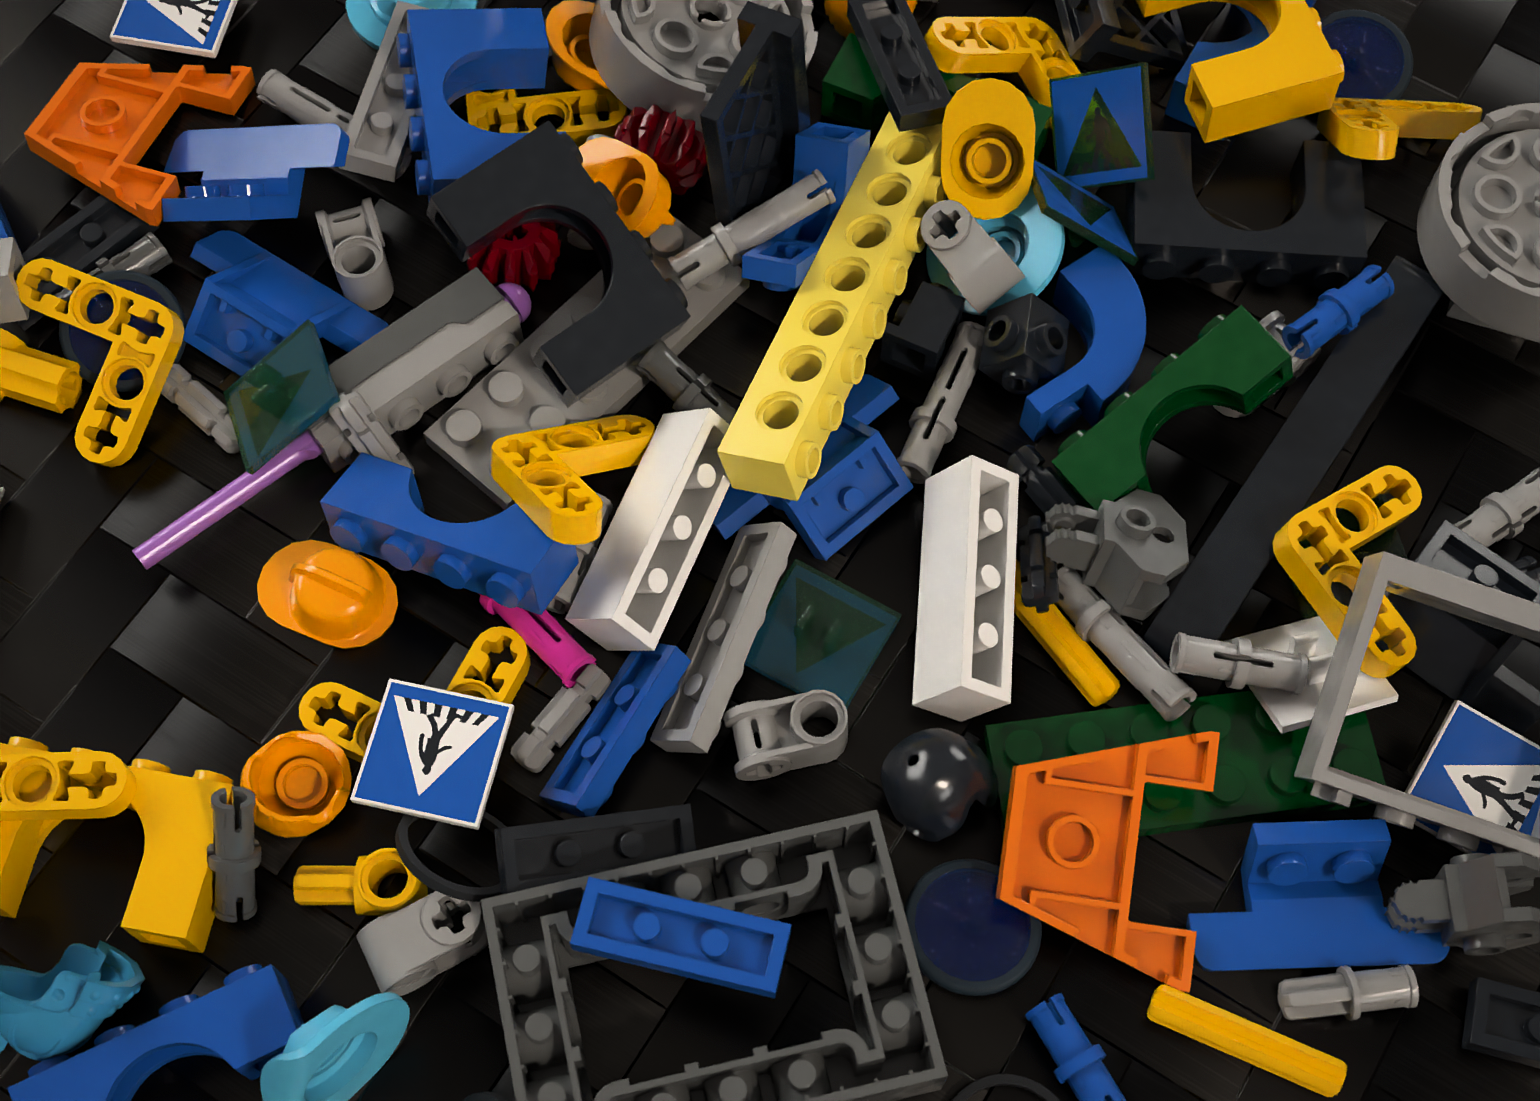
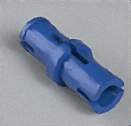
(1338, 311)
(1073, 1053)

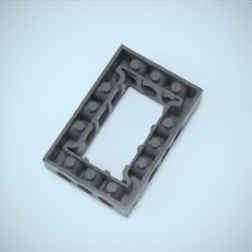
(773, 876)

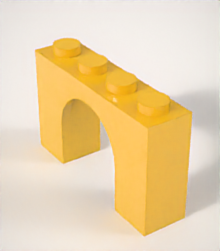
(1265, 84)
(174, 882)

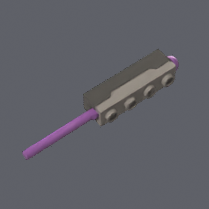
(398, 374)

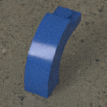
(788, 256)
(1111, 319)

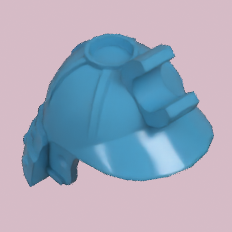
(66, 1005)

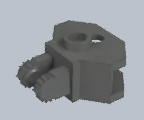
(1119, 549)
(1472, 903)

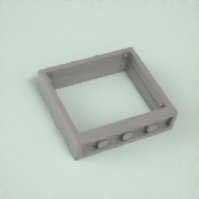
(1442, 591)

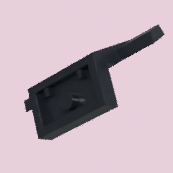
(1460, 653)

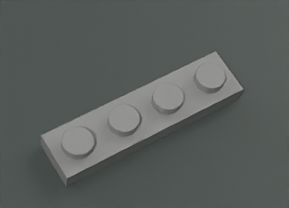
(380, 120)
(724, 638)

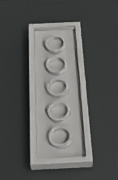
(521, 399)

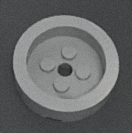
(669, 58)
(1484, 221)

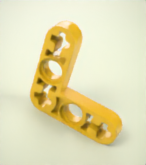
(1019, 46)
(506, 109)
(1372, 126)
(129, 350)
(546, 465)
(1335, 546)
(476, 663)
(82, 803)

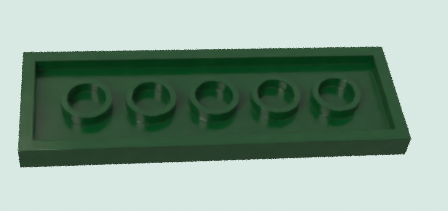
(1251, 769)

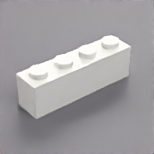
(654, 534)
(966, 590)

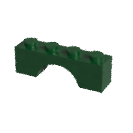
(856, 100)
(1229, 367)

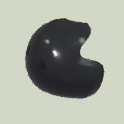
(935, 781)

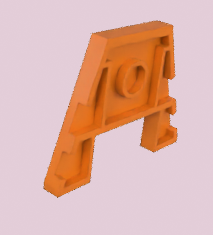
(111, 116)
(1076, 845)

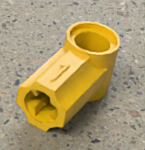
(37, 376)

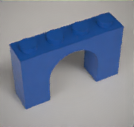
(461, 54)

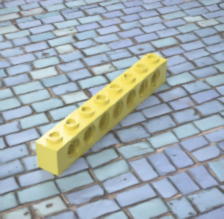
(835, 317)

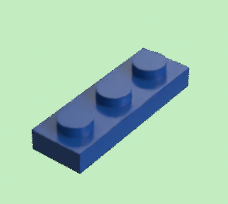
(615, 730)
(681, 937)

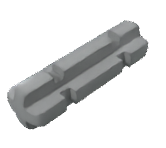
(201, 407)
(365, 431)
(560, 719)

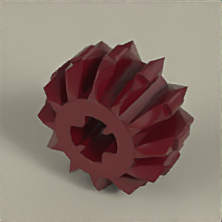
(668, 142)
(520, 256)

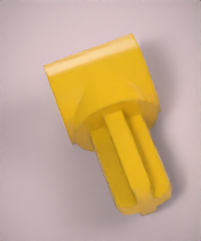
(357, 884)

